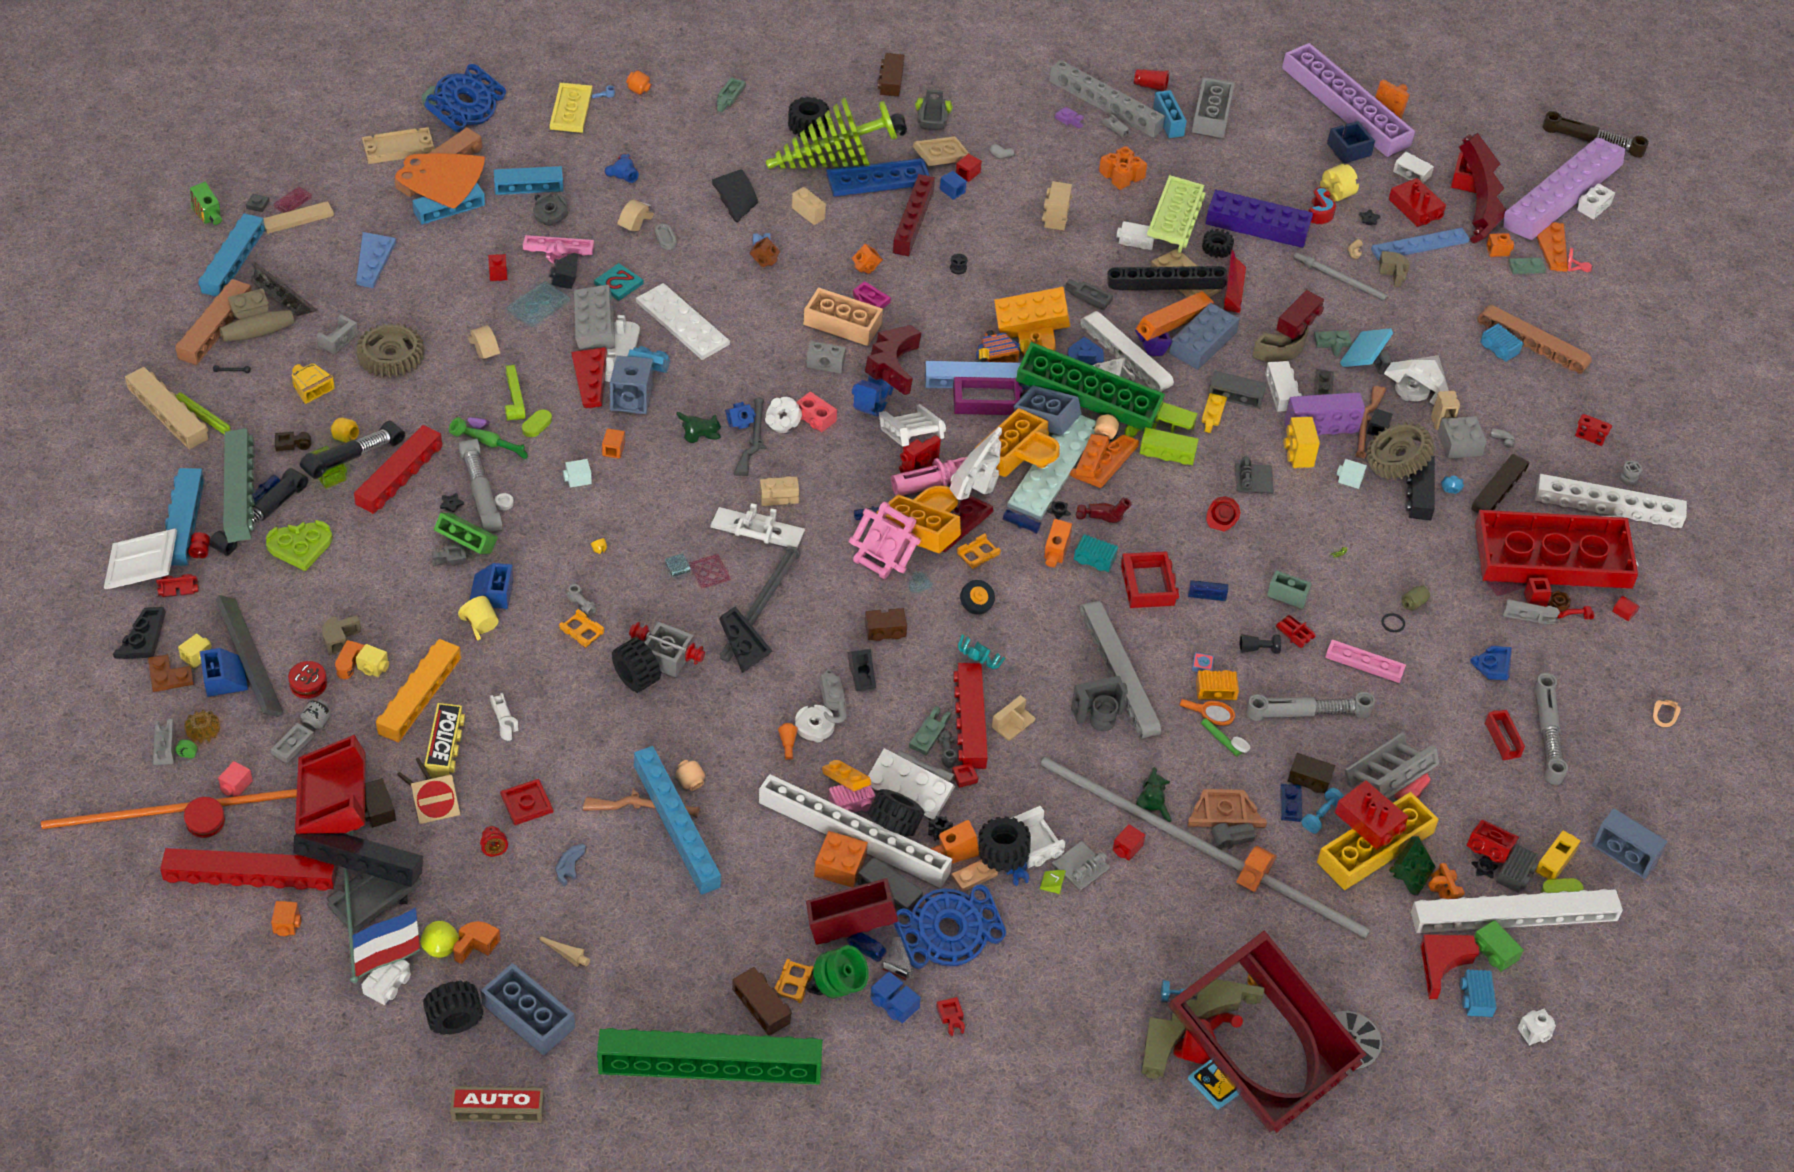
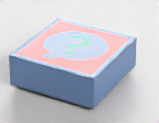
(1202, 662)

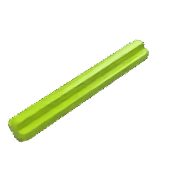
(204, 414)

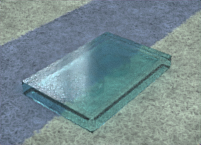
(538, 304)

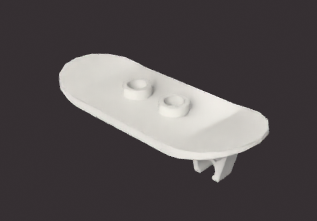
(625, 338)

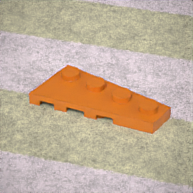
(1554, 246)
(1114, 456)

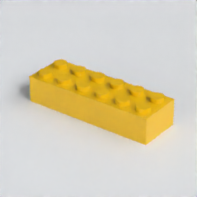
(1353, 858)

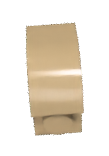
(633, 215)
(484, 342)

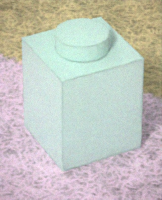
(577, 473)
(1351, 473)

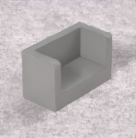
(340, 336)

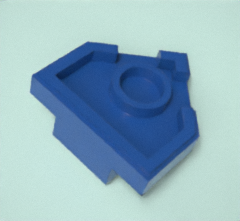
(1086, 351)
(1494, 662)

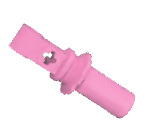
(921, 479)

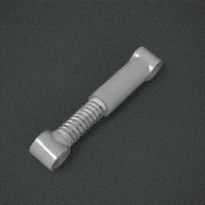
(480, 486)
(1262, 707)
(1550, 727)

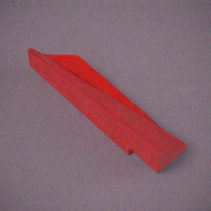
(1234, 285)

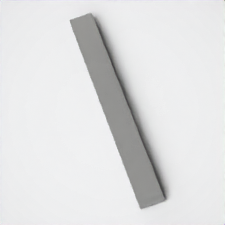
(1118, 664)

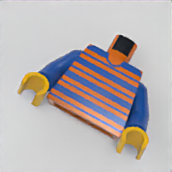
(1000, 348)

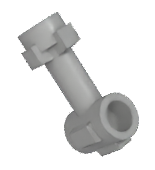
(575, 596)

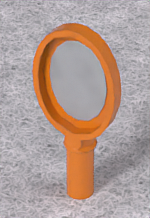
(1214, 711)

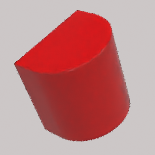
(1625, 608)

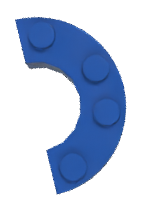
(871, 395)

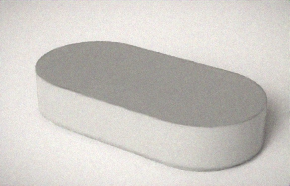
(665, 236)

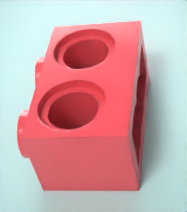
(817, 412)

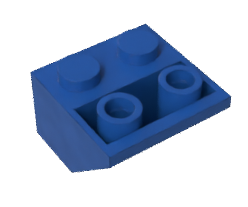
(495, 584)
(222, 672)

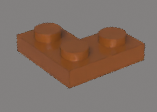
(166, 678)

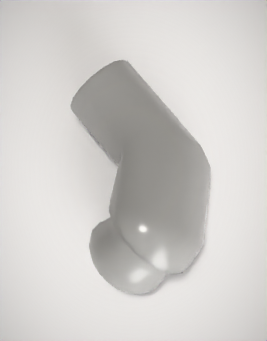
(1000, 152)
(1501, 434)

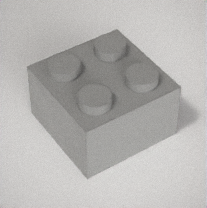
(1462, 437)

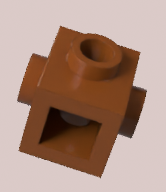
(765, 252)

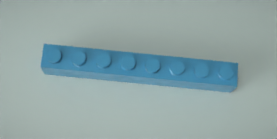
(677, 820)

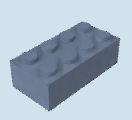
(1204, 336)
(528, 1009)

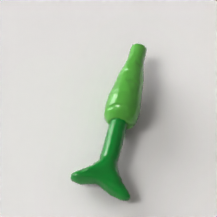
(493, 440)

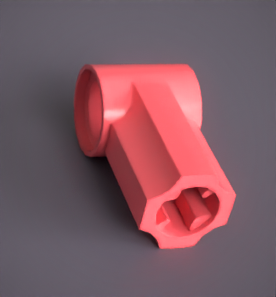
(1415, 787)

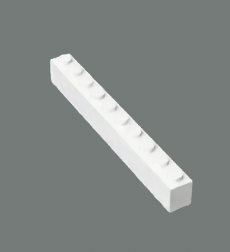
(881, 842)
(1516, 910)

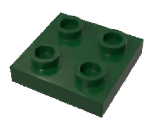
(1413, 866)

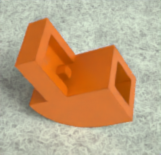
(1256, 866)
(475, 936)

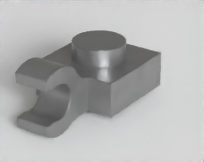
(452, 555)

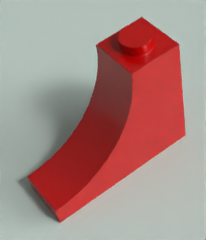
(1444, 953)

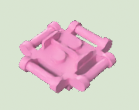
(885, 540)

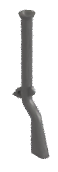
(757, 443)

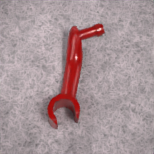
(1586, 611)

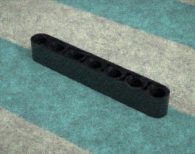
(1167, 278)

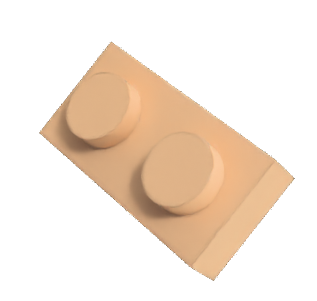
(973, 875)

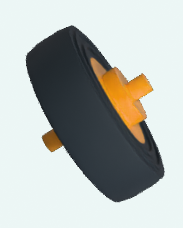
(977, 597)

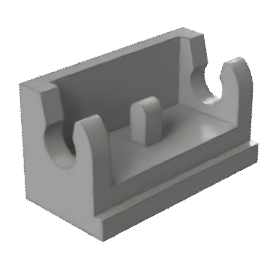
(164, 743)

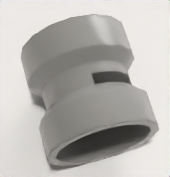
(1630, 472)

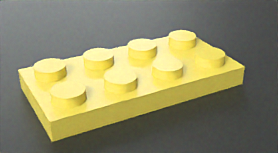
(571, 107)

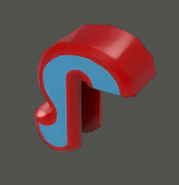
(1324, 206)

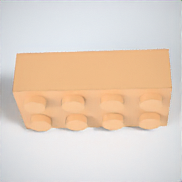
(843, 316)

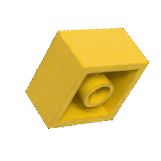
(1301, 442)

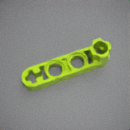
(516, 410)

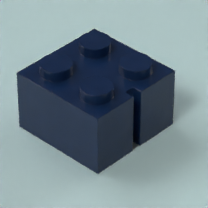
(1355, 142)

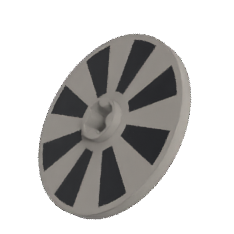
(1364, 1033)

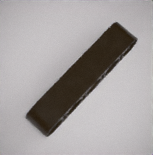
(1500, 484)

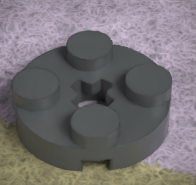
(553, 216)

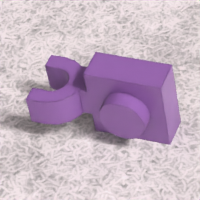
(1069, 116)

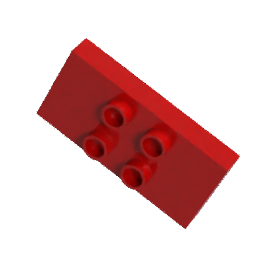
(1556, 547)

